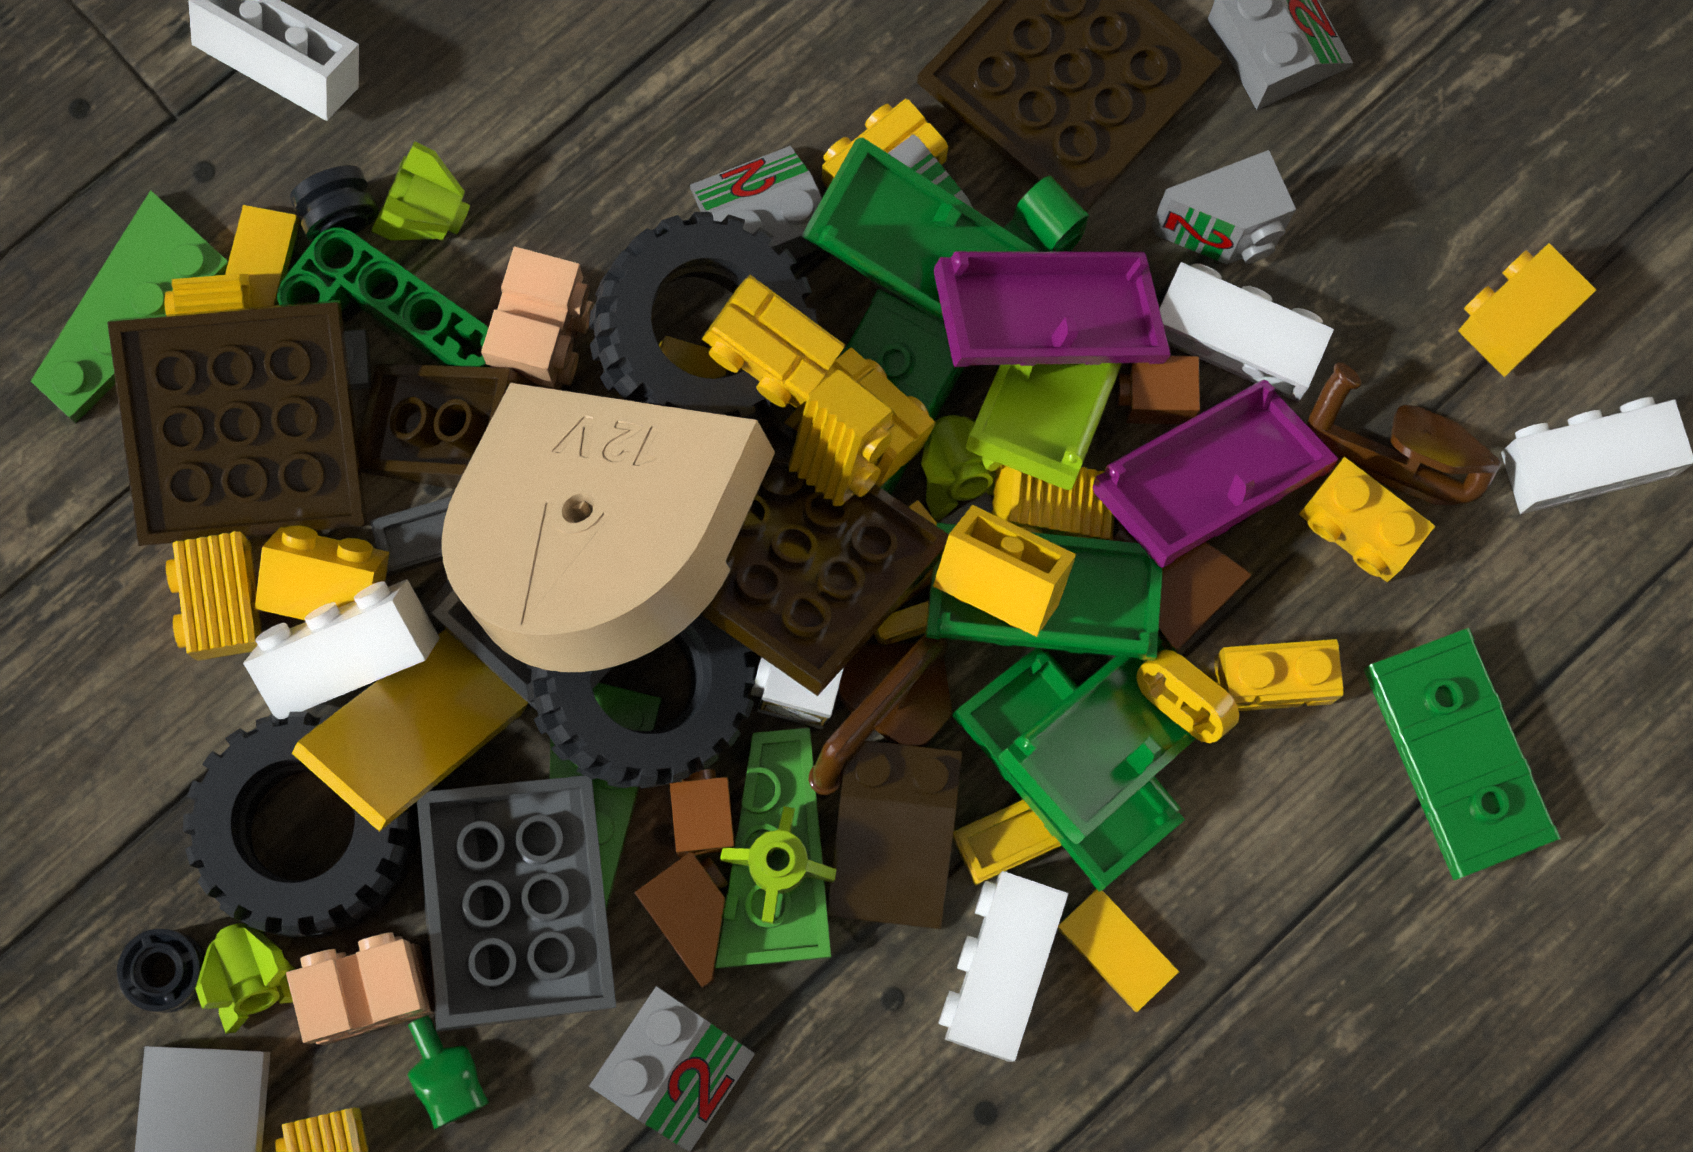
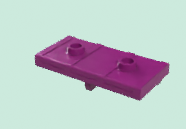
(1050, 308)
(1212, 472)

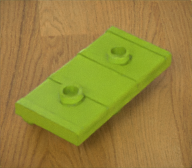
(1043, 418)

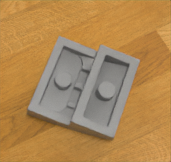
(202, 1100)

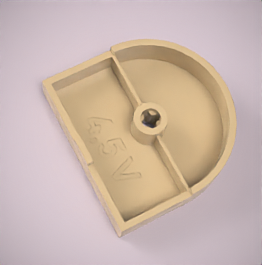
(597, 523)

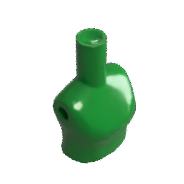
(444, 1077)

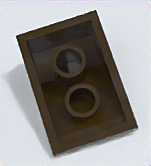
(429, 419)
(895, 834)

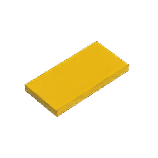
(409, 731)

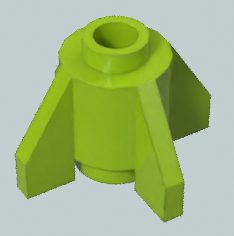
(422, 199)
(952, 469)
(778, 881)
(242, 975)

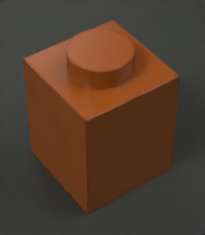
(1160, 391)
(702, 814)

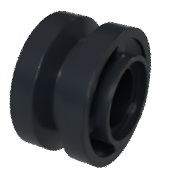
(334, 201)
(136, 966)

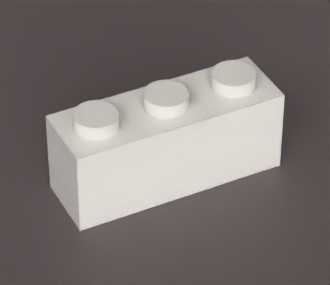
(279, 50)
(1243, 330)
(1596, 454)
(341, 648)
(1003, 965)

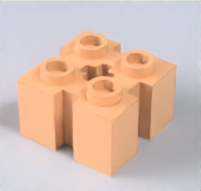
(539, 318)
(360, 992)

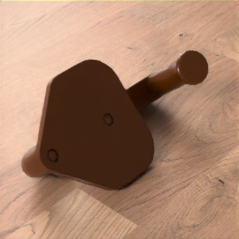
(1419, 439)
(892, 691)

